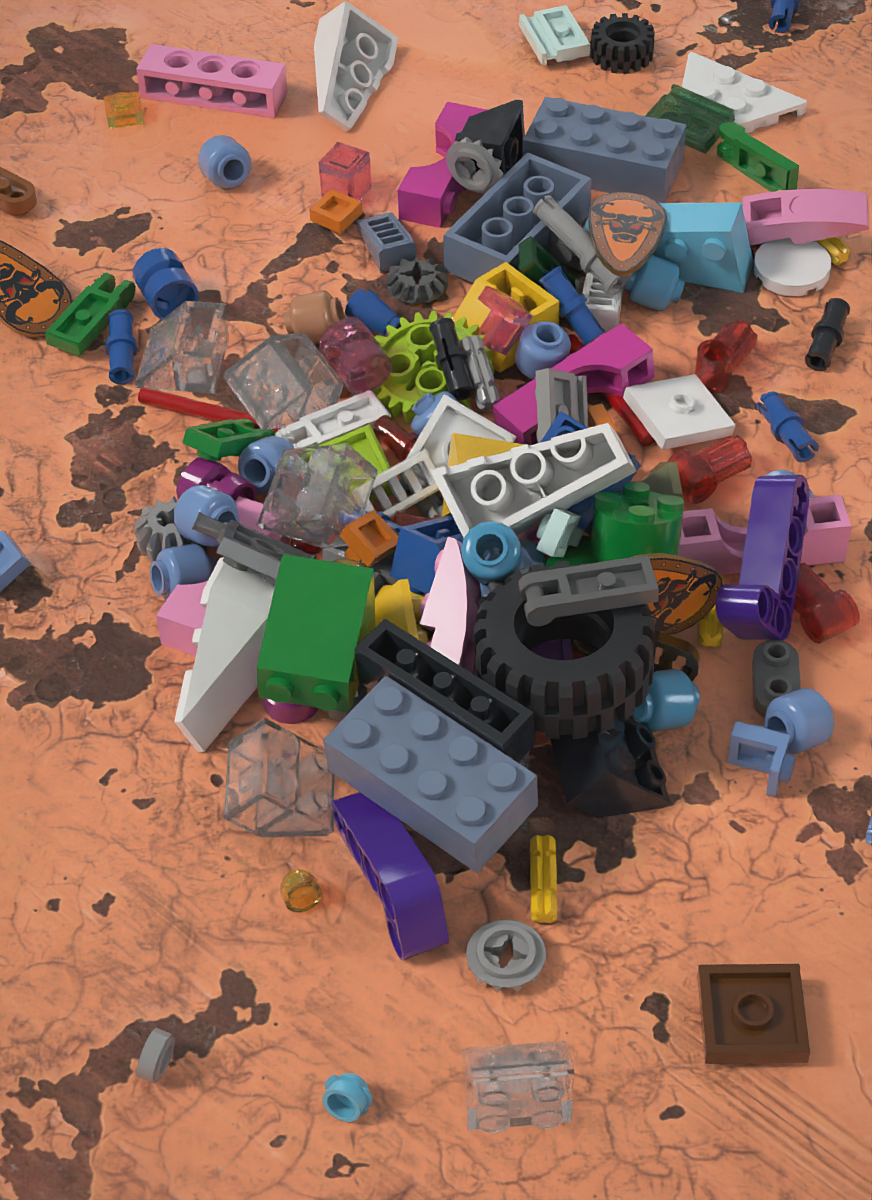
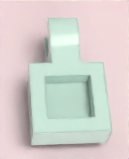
(558, 532)

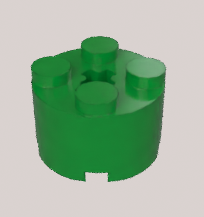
(635, 523)

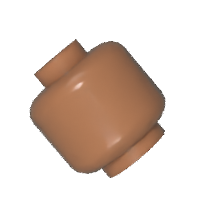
(313, 314)

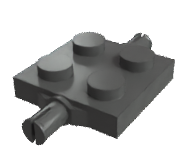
(246, 547)

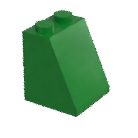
(312, 630)

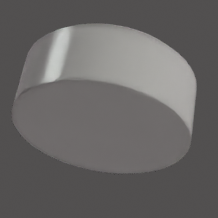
(155, 1055)

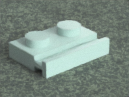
(554, 35)

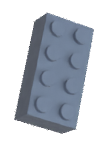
(609, 146)
(505, 216)
(431, 773)

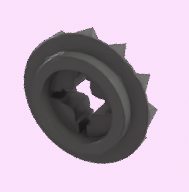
(430, 287)

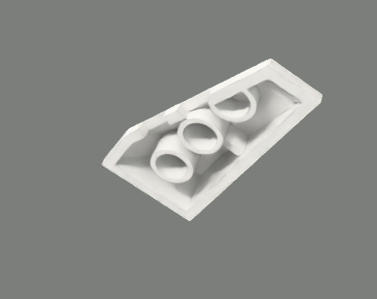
(350, 62)
(226, 652)

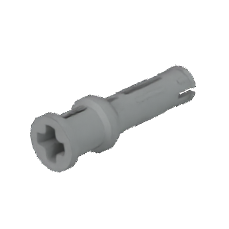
(579, 243)

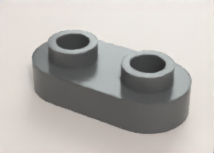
(774, 671)

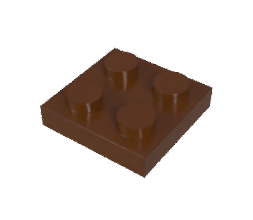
(752, 1014)

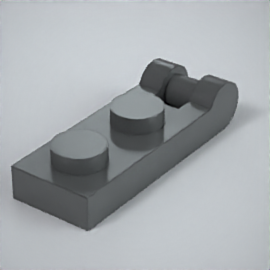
(588, 588)

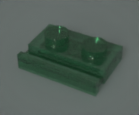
(697, 112)

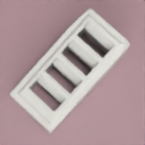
(603, 307)
(425, 464)

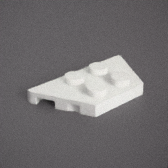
(753, 101)

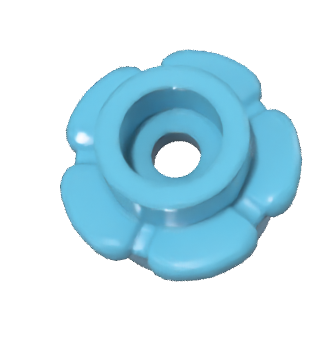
(346, 1096)

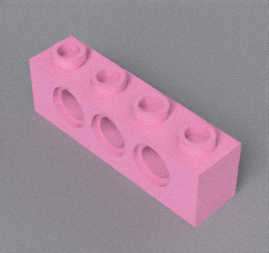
(212, 80)

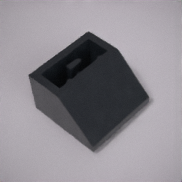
(611, 771)

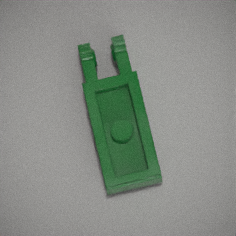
(756, 159)
(89, 314)
(223, 438)

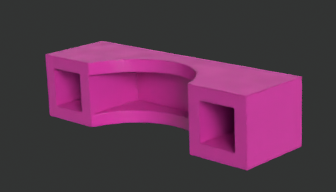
(430, 190)
(609, 364)

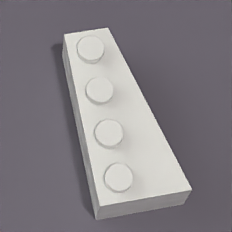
(533, 479)

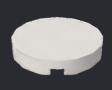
(791, 267)

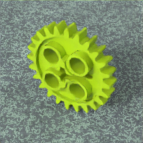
(414, 364)

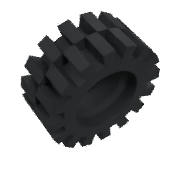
(622, 43)

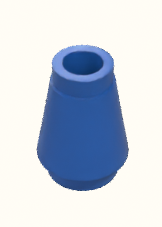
(372, 311)

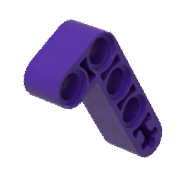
(770, 563)
(395, 873)

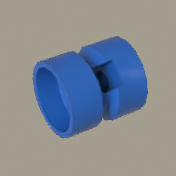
(163, 281)

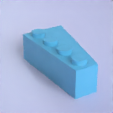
(707, 244)

